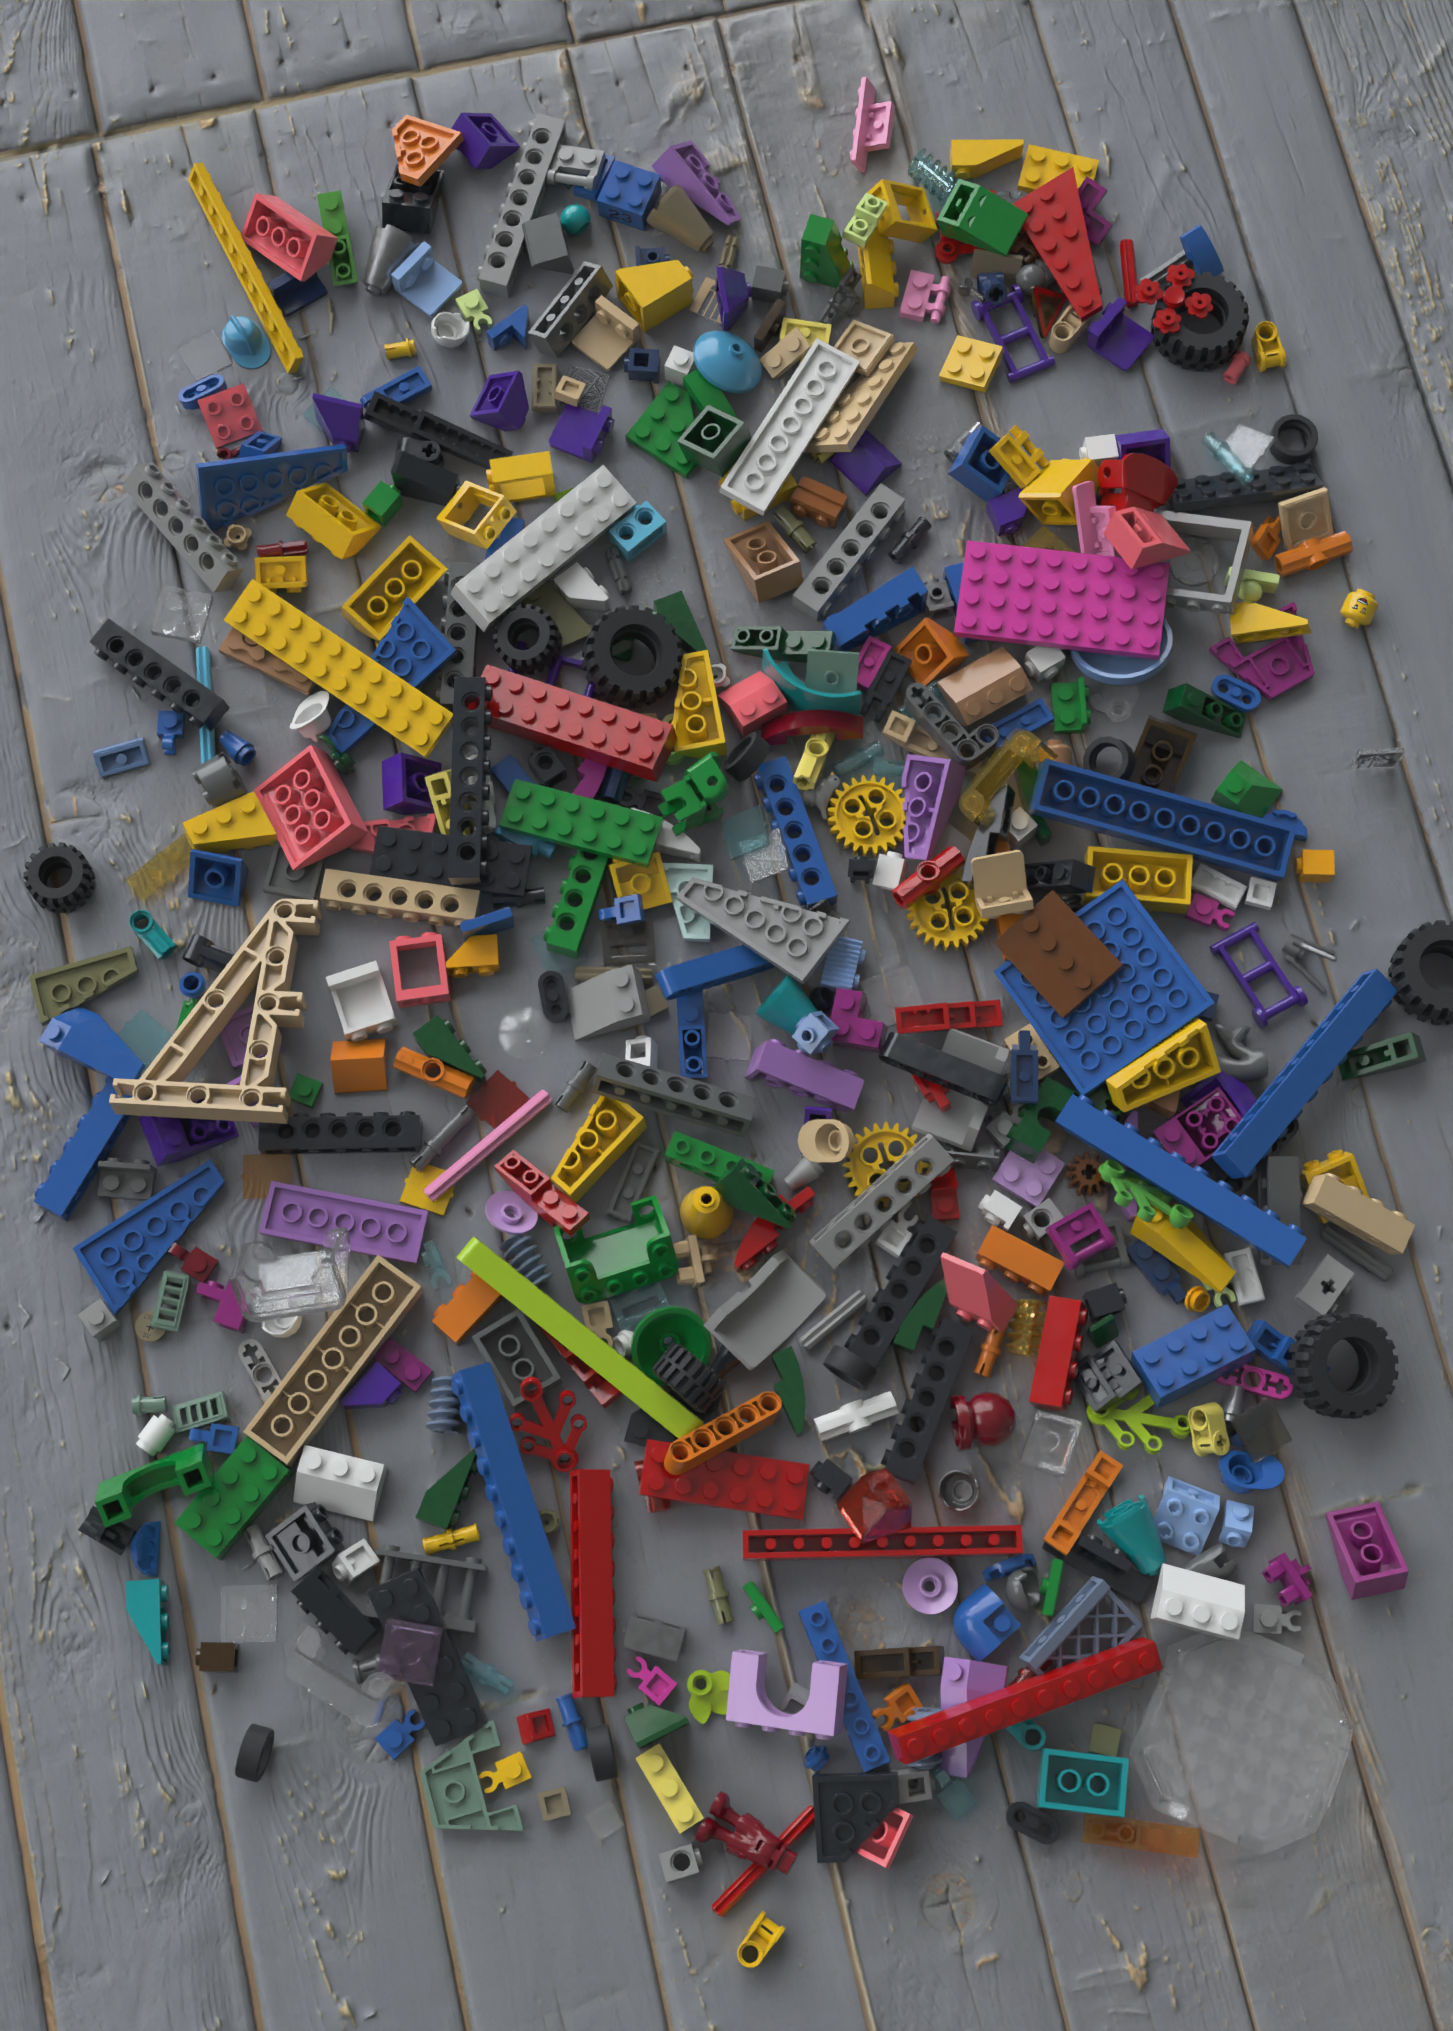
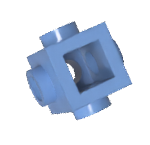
(815, 1033)

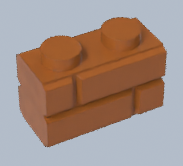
(818, 502)

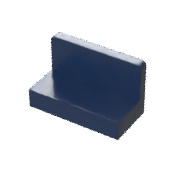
(296, 294)

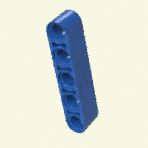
(710, 971)

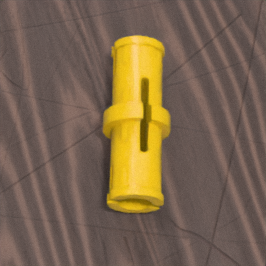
(451, 1539)

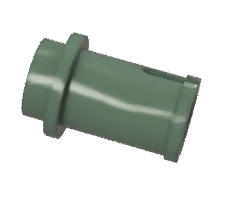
(149, 1404)

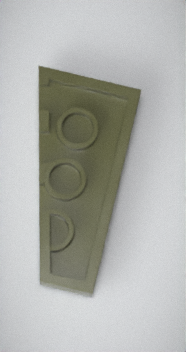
(79, 982)

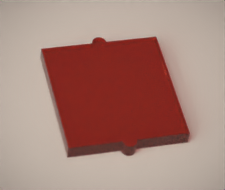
(497, 1100)

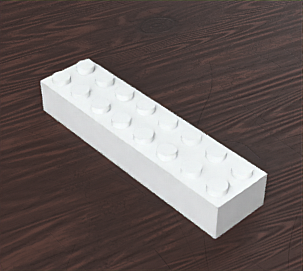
(542, 548)

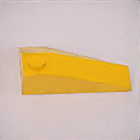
(1186, 1248)

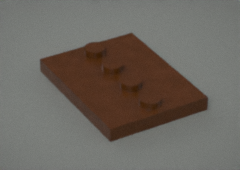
(1058, 954)

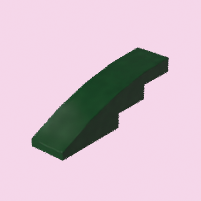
(1025, 781)

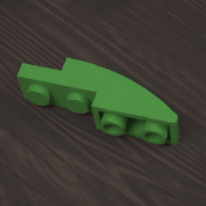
(335, 222)

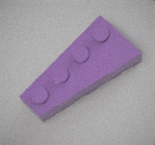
(805, 1075)

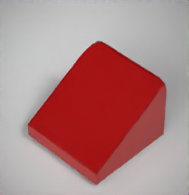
(535, 1726)

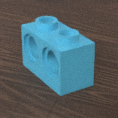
(641, 534)

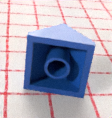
(216, 878)

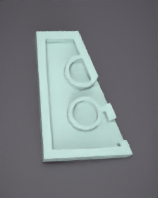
(692, 925)

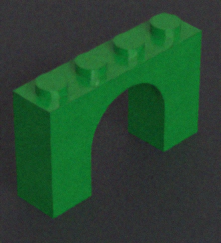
(120, 1494)

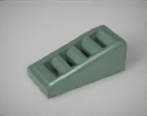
(176, 1279)
(223, 1410)

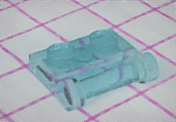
(634, 1297)

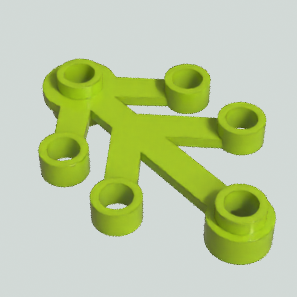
(1135, 1420)

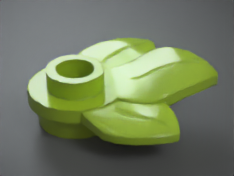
(712, 1698)

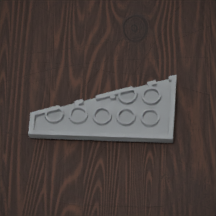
(771, 928)

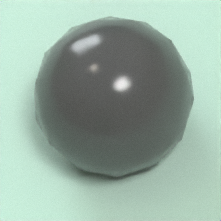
(1030, 276)

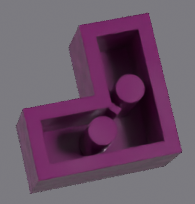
(854, 1030)

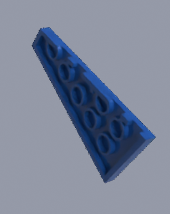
(254, 483)
(410, 651)
(136, 1243)

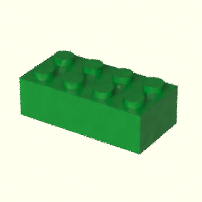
(235, 1499)

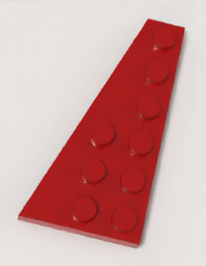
(1061, 240)

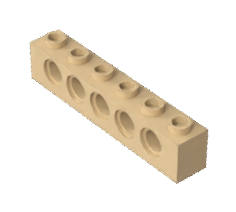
(337, 882)

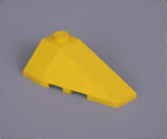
(697, 709)

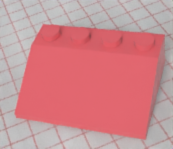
(310, 808)

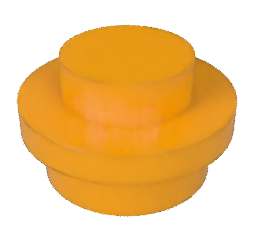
(1197, 1299)

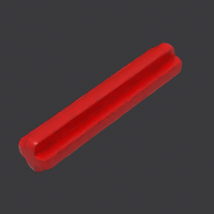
(1129, 271)

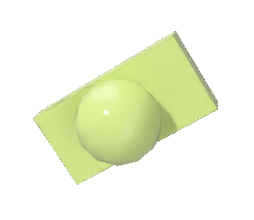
(1254, 584)

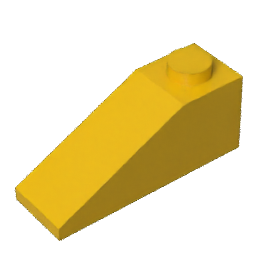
(977, 157)
(1257, 623)

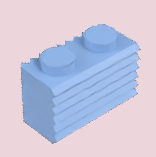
(842, 965)

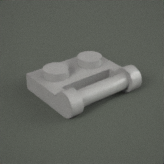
(576, 161)

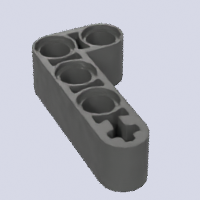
(947, 723)

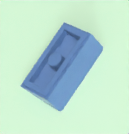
(121, 757)

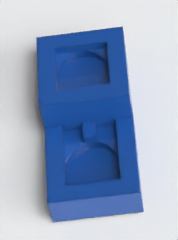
(1201, 251)

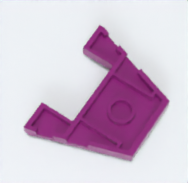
(1272, 668)

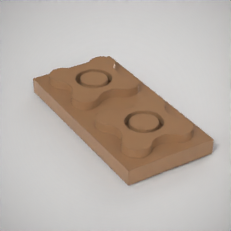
(244, 650)

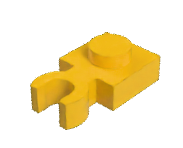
(510, 1771)

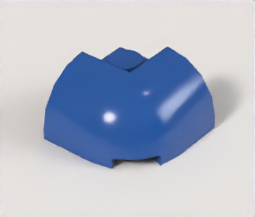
(983, 1622)

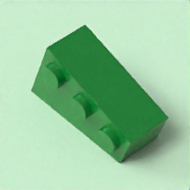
(822, 253)

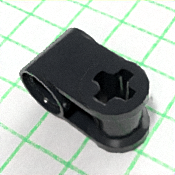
(422, 450)

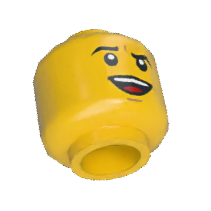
(1359, 608)

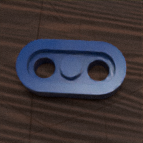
(201, 389)
(1235, 693)

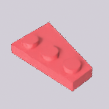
(367, 842)

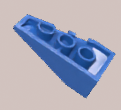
(91, 1043)

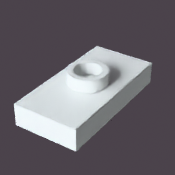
(1218, 886)
(1246, 1281)

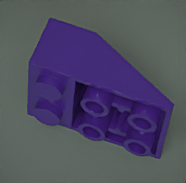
(182, 1138)

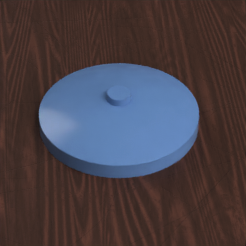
(1124, 669)

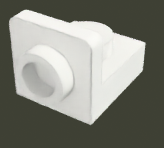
(354, 1562)

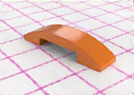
(1082, 1502)

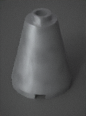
(387, 252)

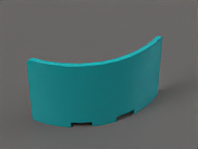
(804, 698)

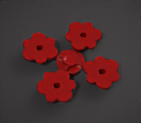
(1174, 298)

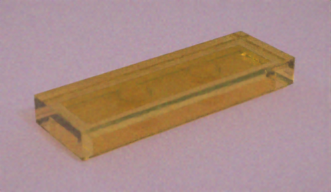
(160, 868)

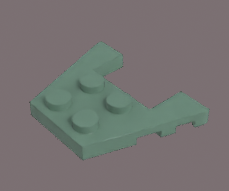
(456, 1791)

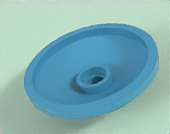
(727, 361)

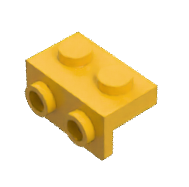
(282, 572)

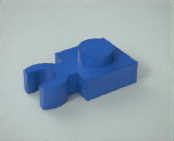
(398, 1736)

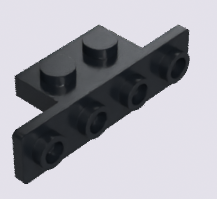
(1110, 1565)

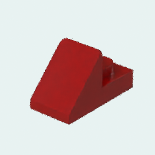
(944, 1197)

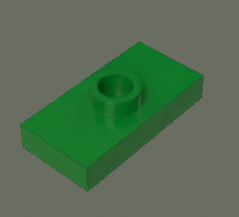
(1050, 1587)
(761, 1607)

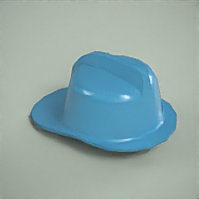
(246, 342)

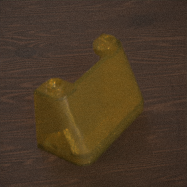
(1016, 747)

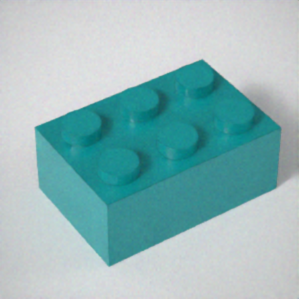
(1082, 1782)

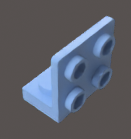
(425, 281)
(1186, 1515)

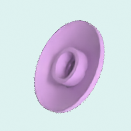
(510, 1213)
(940, 1575)

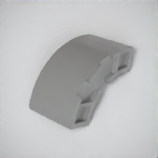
(963, 1120)
(768, 1312)

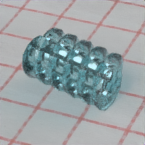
(931, 176)

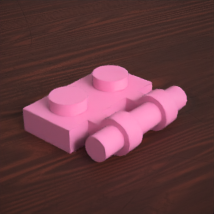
(917, 294)

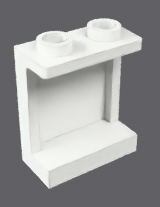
(362, 1001)

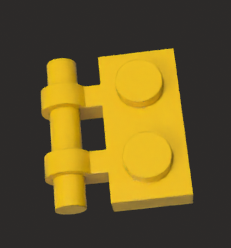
(1015, 459)

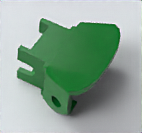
(694, 793)

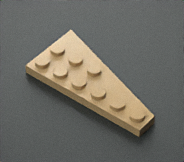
(861, 402)

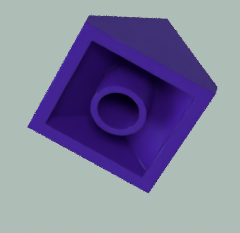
(867, 463)

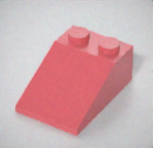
(977, 1294)

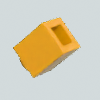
(1315, 866)

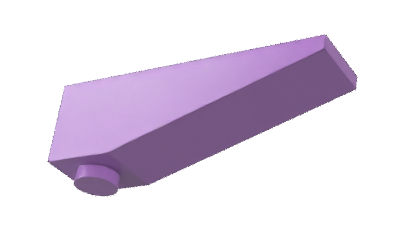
(688, 167)

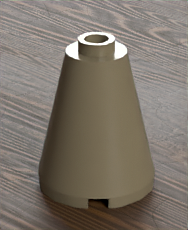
(681, 220)

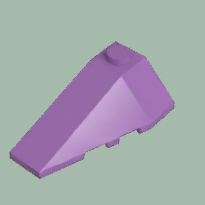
(930, 795)
(960, 1683)

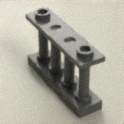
(463, 1619)

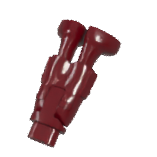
(749, 1840)

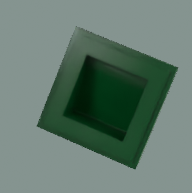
(1103, 1331)

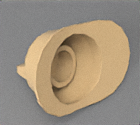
(826, 1140)

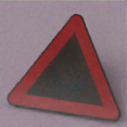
(1047, 307)

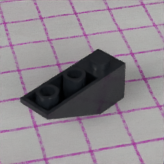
(1060, 876)

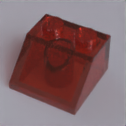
(876, 1506)

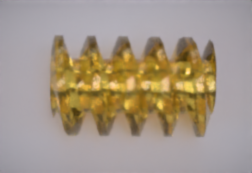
(1024, 1328)

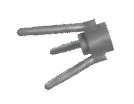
(1297, 946)

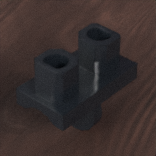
(113, 1537)

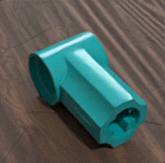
(153, 935)
(1018, 1732)

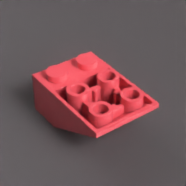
(1143, 537)

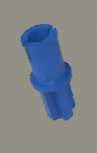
(572, 1722)

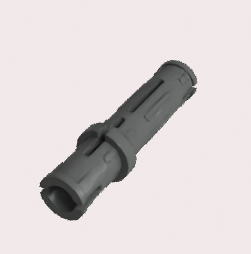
(434, 1146)

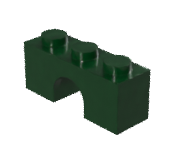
(1029, 1136)

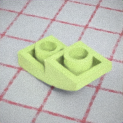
(865, 220)

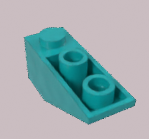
(147, 1610)

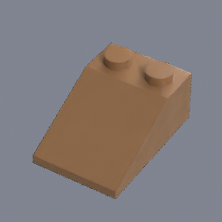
(764, 561)

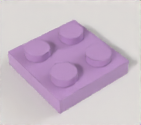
(1028, 1180)

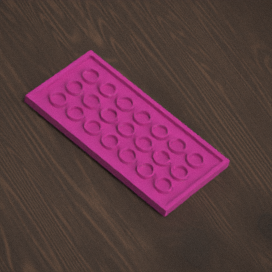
(1061, 600)

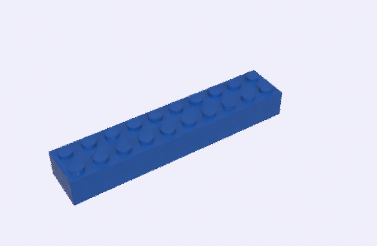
(1161, 820)

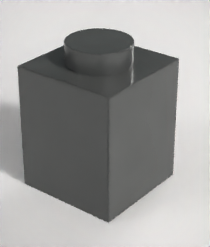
(769, 284)

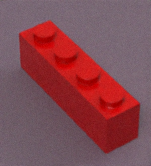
(1058, 1354)

